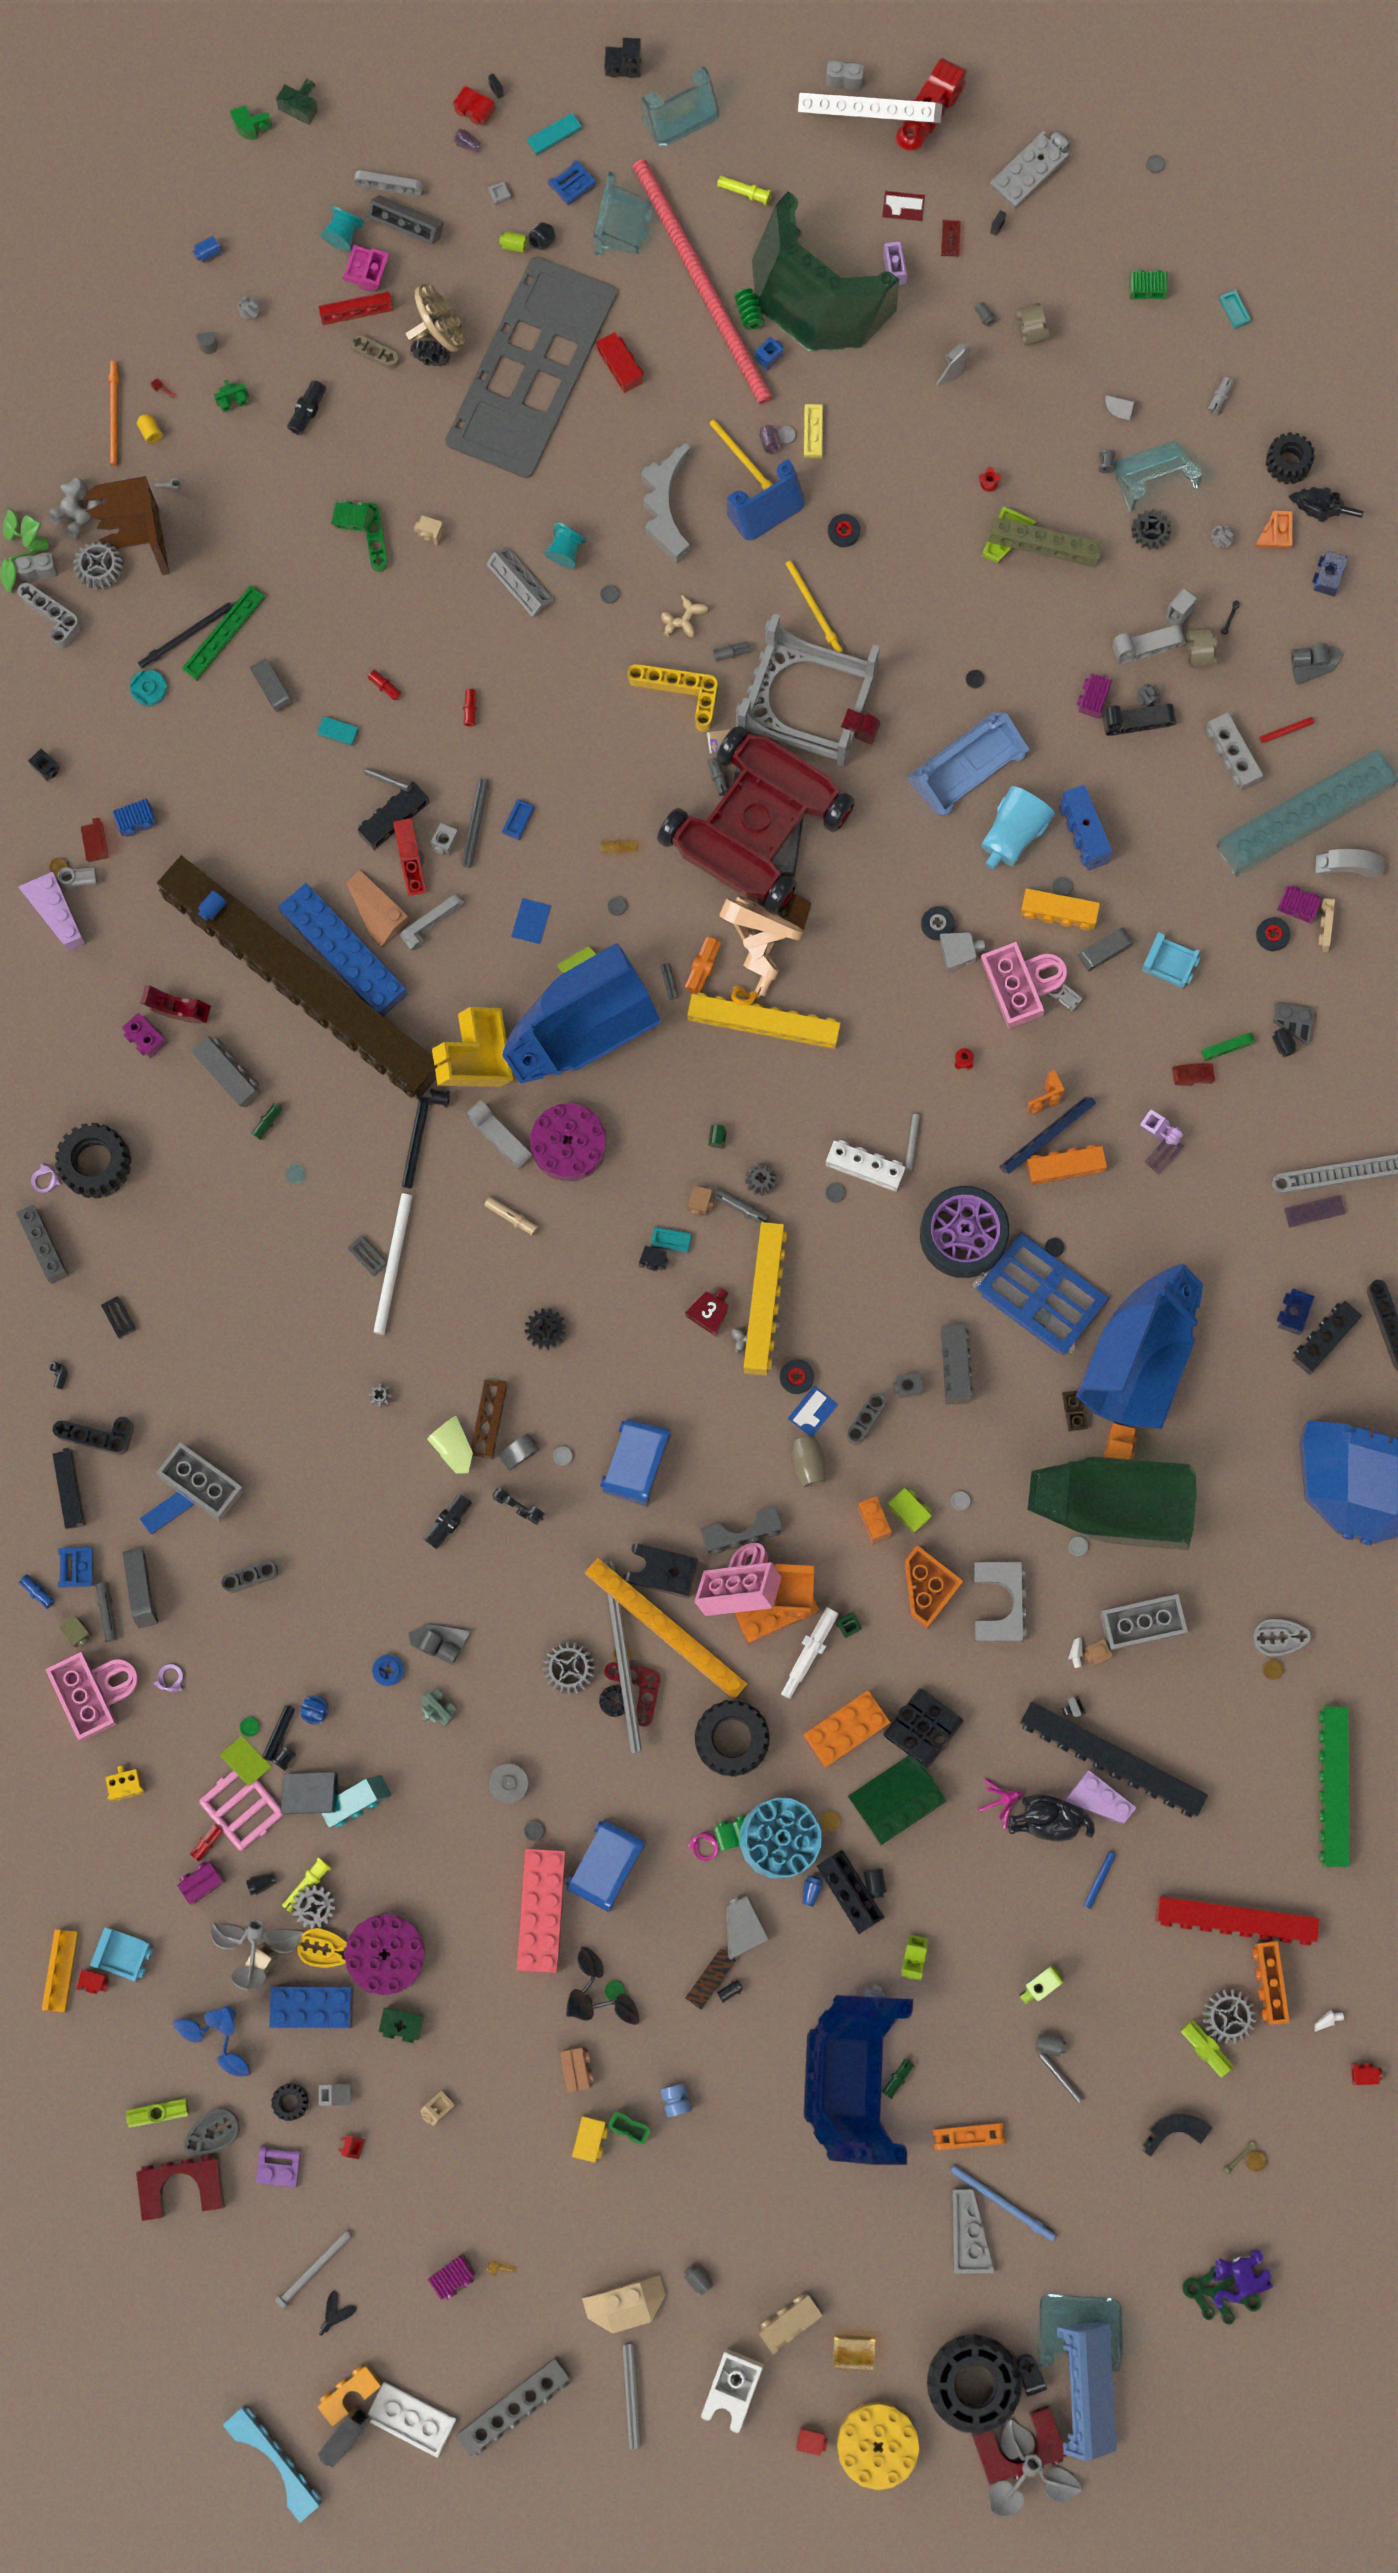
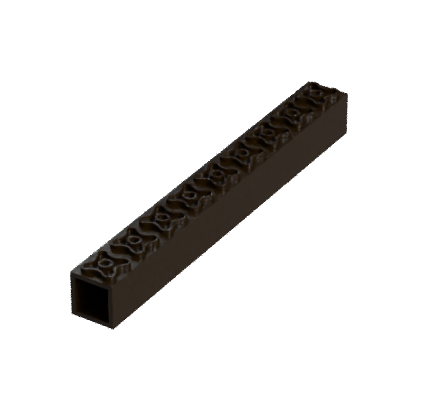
(301, 980)

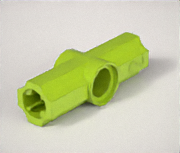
(1206, 2048)
(144, 2115)

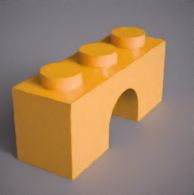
(334, 2406)

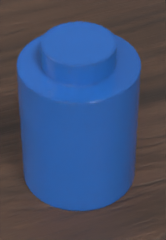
(207, 249)
(211, 906)

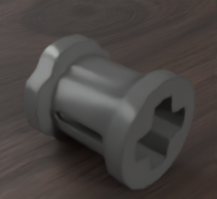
(1107, 461)

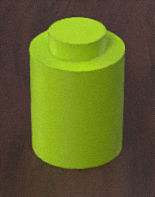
(513, 241)

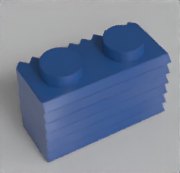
(134, 817)

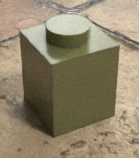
(76, 1632)

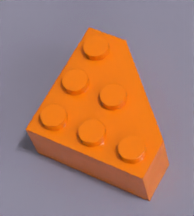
(928, 1586)

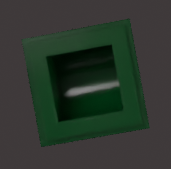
(717, 1136)
(848, 1625)

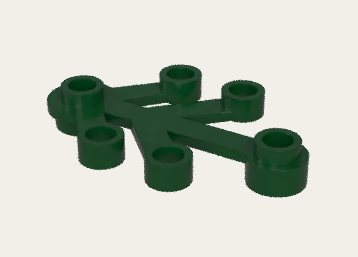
(1201, 2290)

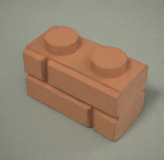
(576, 2069)

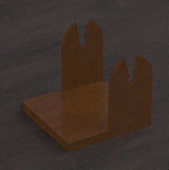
(134, 512)

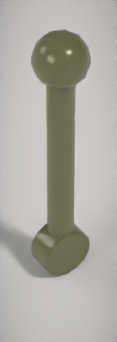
(1251, 2146)

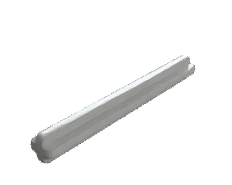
(631, 2396)

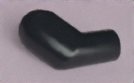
(60, 1373)

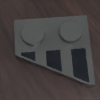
(1296, 1019)

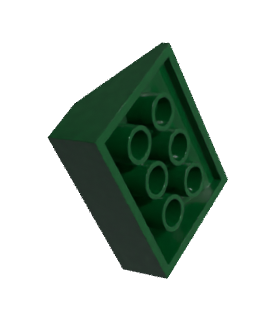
(896, 1799)

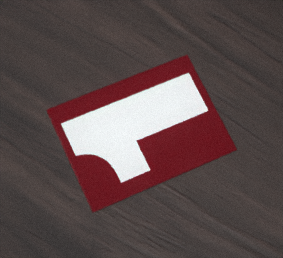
(903, 206)

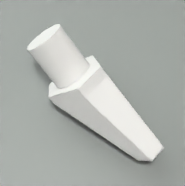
(1076, 1652)
(1328, 2020)

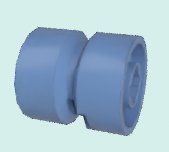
(676, 2100)

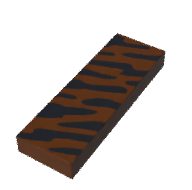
(710, 1979)

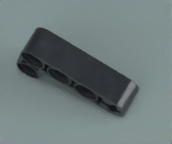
(1136, 720)
(91, 1435)

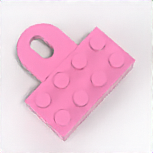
(1018, 982)
(740, 1586)
(87, 1692)

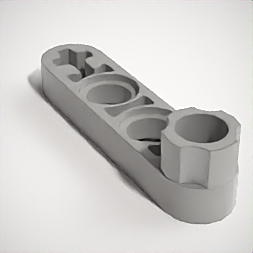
(411, 934)

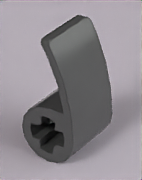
(518, 1450)

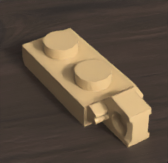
(1326, 922)

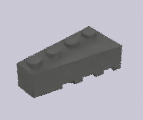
(955, 1364)

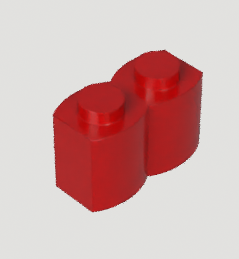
(474, 105)

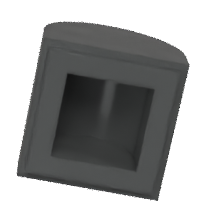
(207, 342)

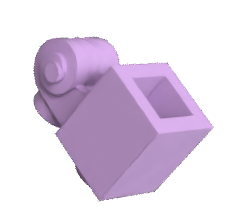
(1161, 1128)

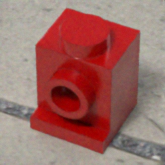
(92, 1981)
(1366, 2074)

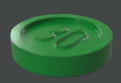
(249, 1727)
(613, 1989)

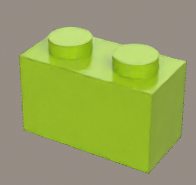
(910, 1510)

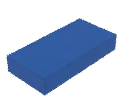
(518, 819)

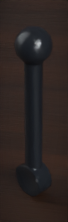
(1235, 605)

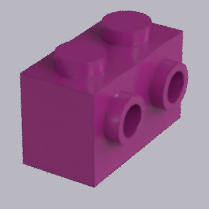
(144, 1035)

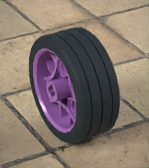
(970, 1199)

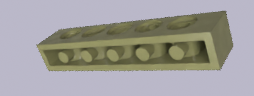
(1044, 542)

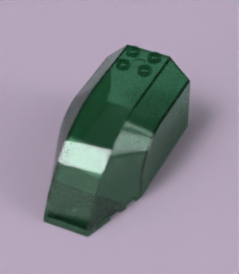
(1119, 1500)

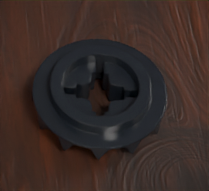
(605, 1704)

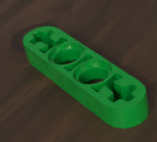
(376, 537)

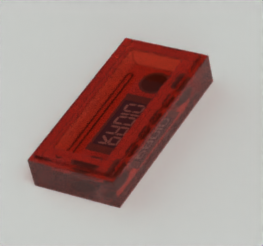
(950, 238)

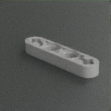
(388, 183)

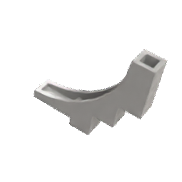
(660, 480)

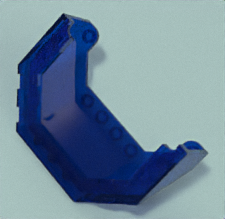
(846, 2079)

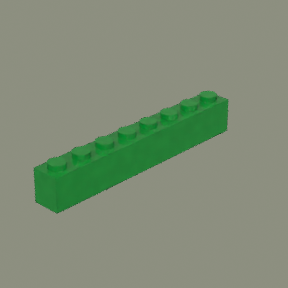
(1334, 1786)

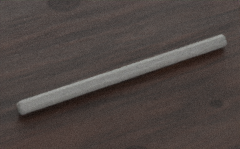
(624, 1671)

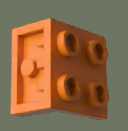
(1054, 1094)

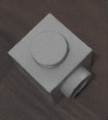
(334, 2094)

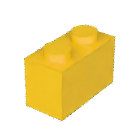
(589, 2139)

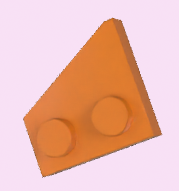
(1277, 531)

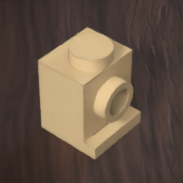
(429, 529)

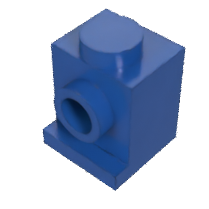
(769, 347)

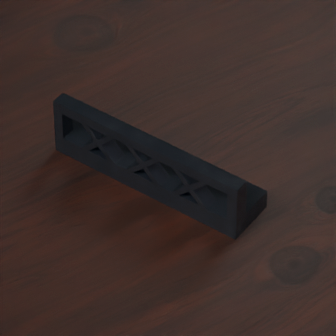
(68, 1489)

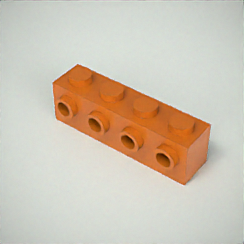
(1066, 1165)
(1272, 1983)

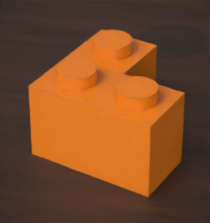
(1120, 1442)

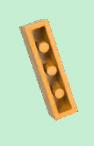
(1059, 909)

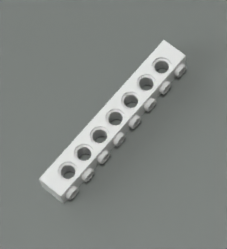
(870, 107)

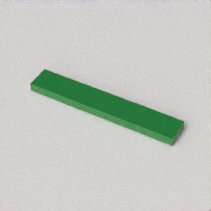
(223, 633)

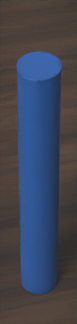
(1099, 1880)

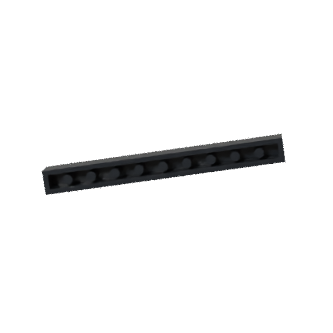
(1113, 1759)

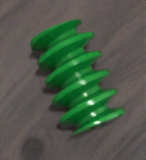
(749, 309)

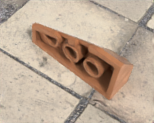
(377, 910)

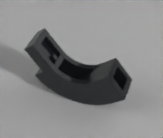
(1173, 2123)

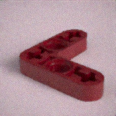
(640, 1681)

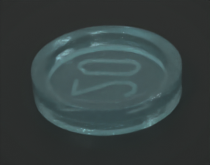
(295, 1174)

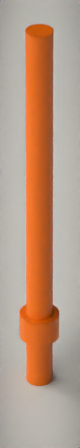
(113, 380)

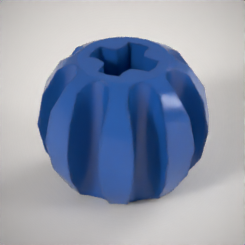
(314, 1709)

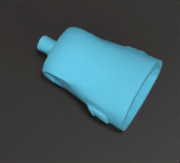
(1018, 822)

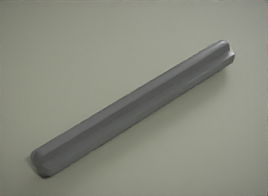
(475, 823)

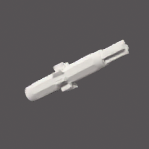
(813, 1645)

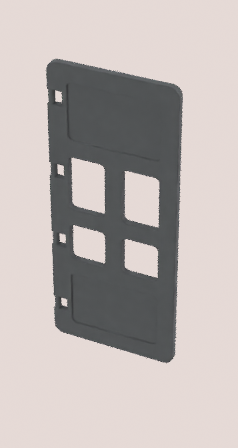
(503, 428)

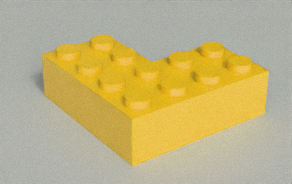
(479, 1056)

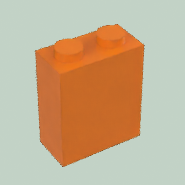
(874, 1520)

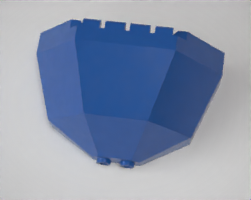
(1351, 1479)

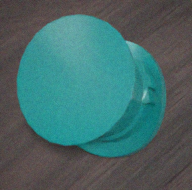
(341, 229)
(564, 546)

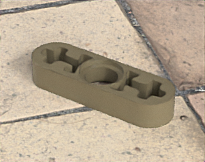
(379, 358)

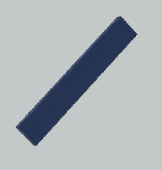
(1047, 1135)

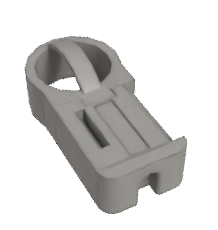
(1067, 997)

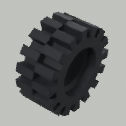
(280, 2093)

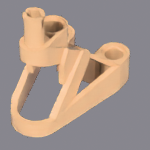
(748, 916)

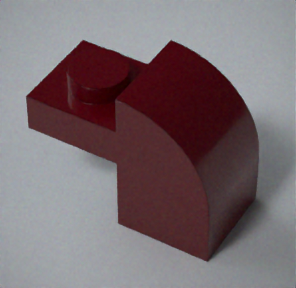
(864, 725)

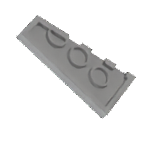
(969, 2240)

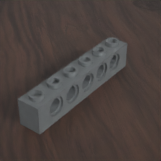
(468, 2435)

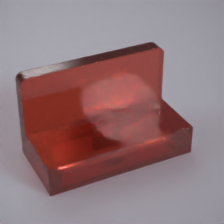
(94, 841)

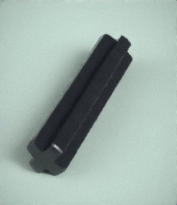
(278, 1733)

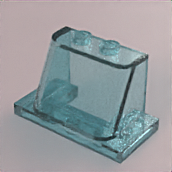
(621, 219)

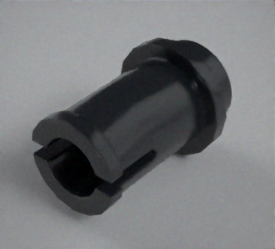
(730, 1991)

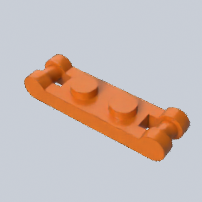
(969, 2136)

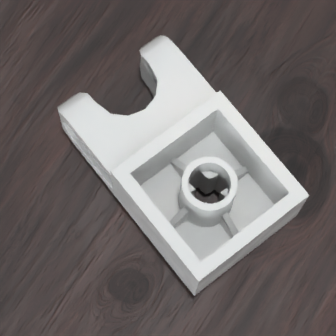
(730, 2394)

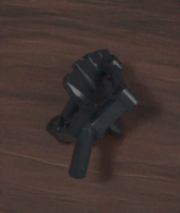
(1322, 503)

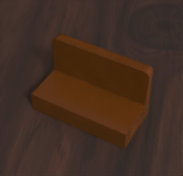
(796, 911)

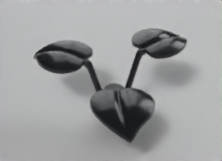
(580, 2004)

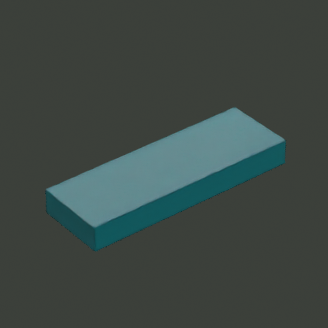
(554, 134)

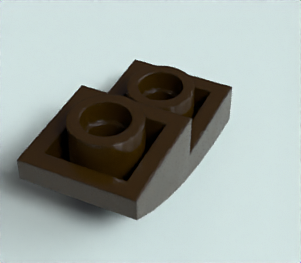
(1074, 1411)

